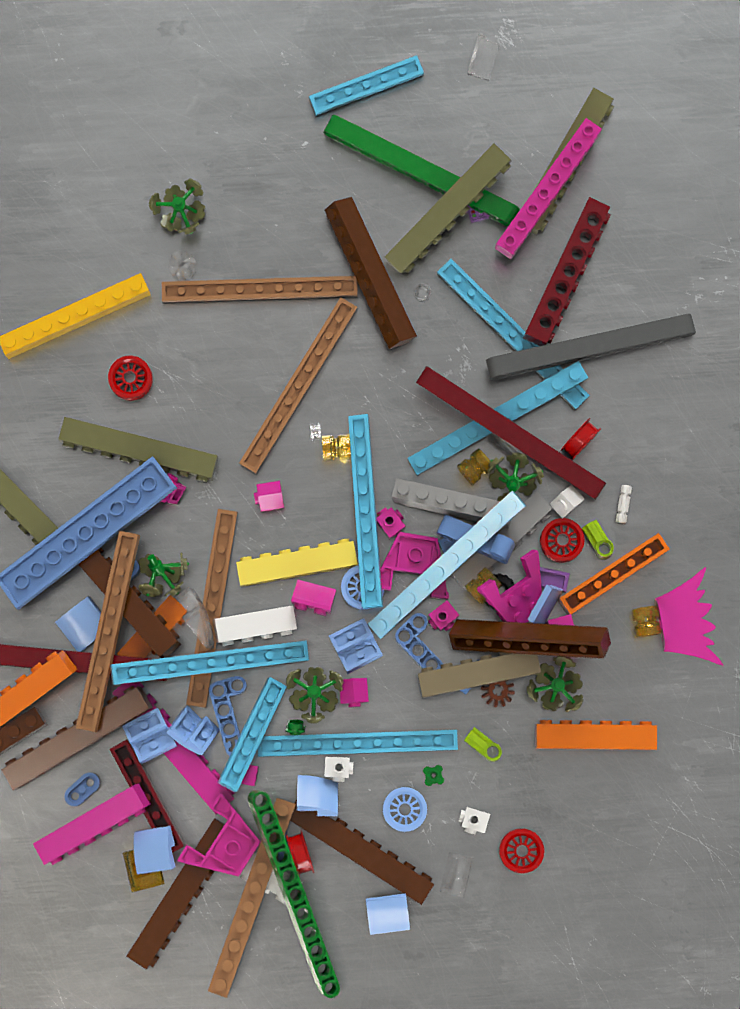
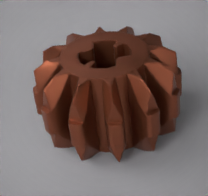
(491, 687)

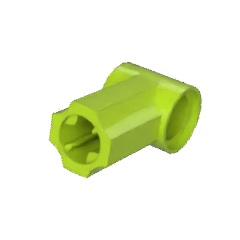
(598, 538)
(482, 743)

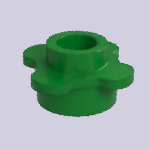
(295, 727)
(433, 780)

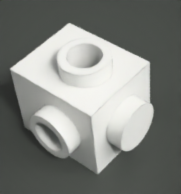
(338, 768)
(474, 820)

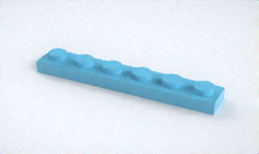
(366, 85)
(252, 734)

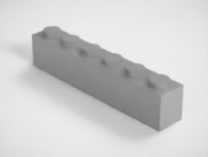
(442, 500)
(524, 523)

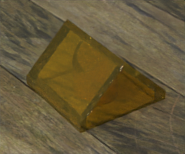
(140, 881)

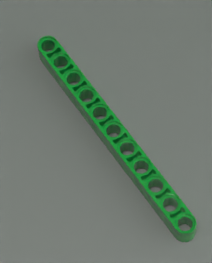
(413, 166)
(300, 900)

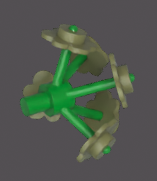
(176, 198)
(523, 484)
(171, 572)
(315, 680)
(569, 682)

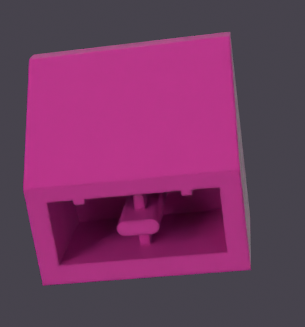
(313, 597)

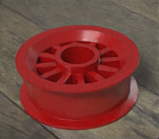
(135, 361)
(580, 439)
(554, 556)
(300, 853)
(532, 864)

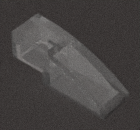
(197, 617)

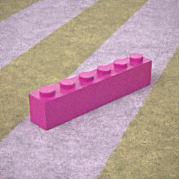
(91, 824)

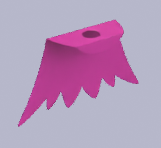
(682, 621)

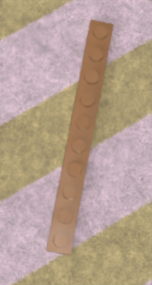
(259, 289)
(298, 385)
(214, 596)
(108, 631)
(247, 908)

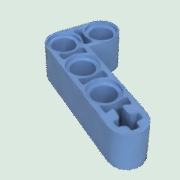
(497, 548)
(414, 641)
(225, 699)

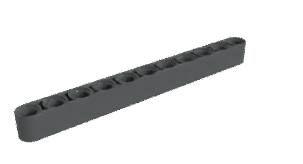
(590, 346)

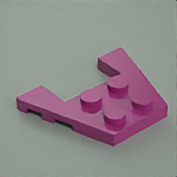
(412, 555)
(520, 599)
(231, 847)

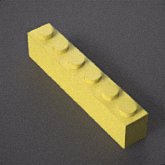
(297, 563)

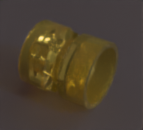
(329, 451)
(474, 467)
(483, 576)
(648, 628)

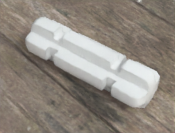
(623, 504)

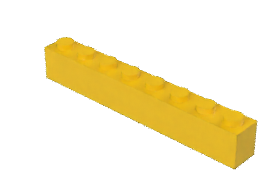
(74, 316)

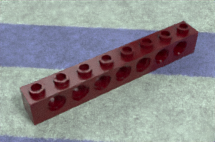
(593, 210)

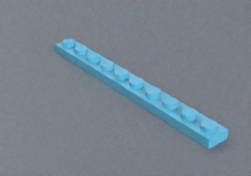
(501, 322)
(511, 409)
(365, 511)
(446, 564)
(209, 662)
(358, 743)

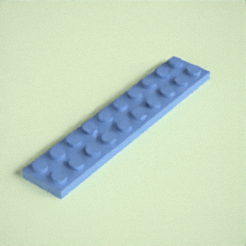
(85, 532)

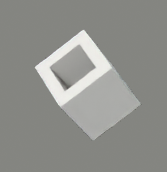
(567, 501)

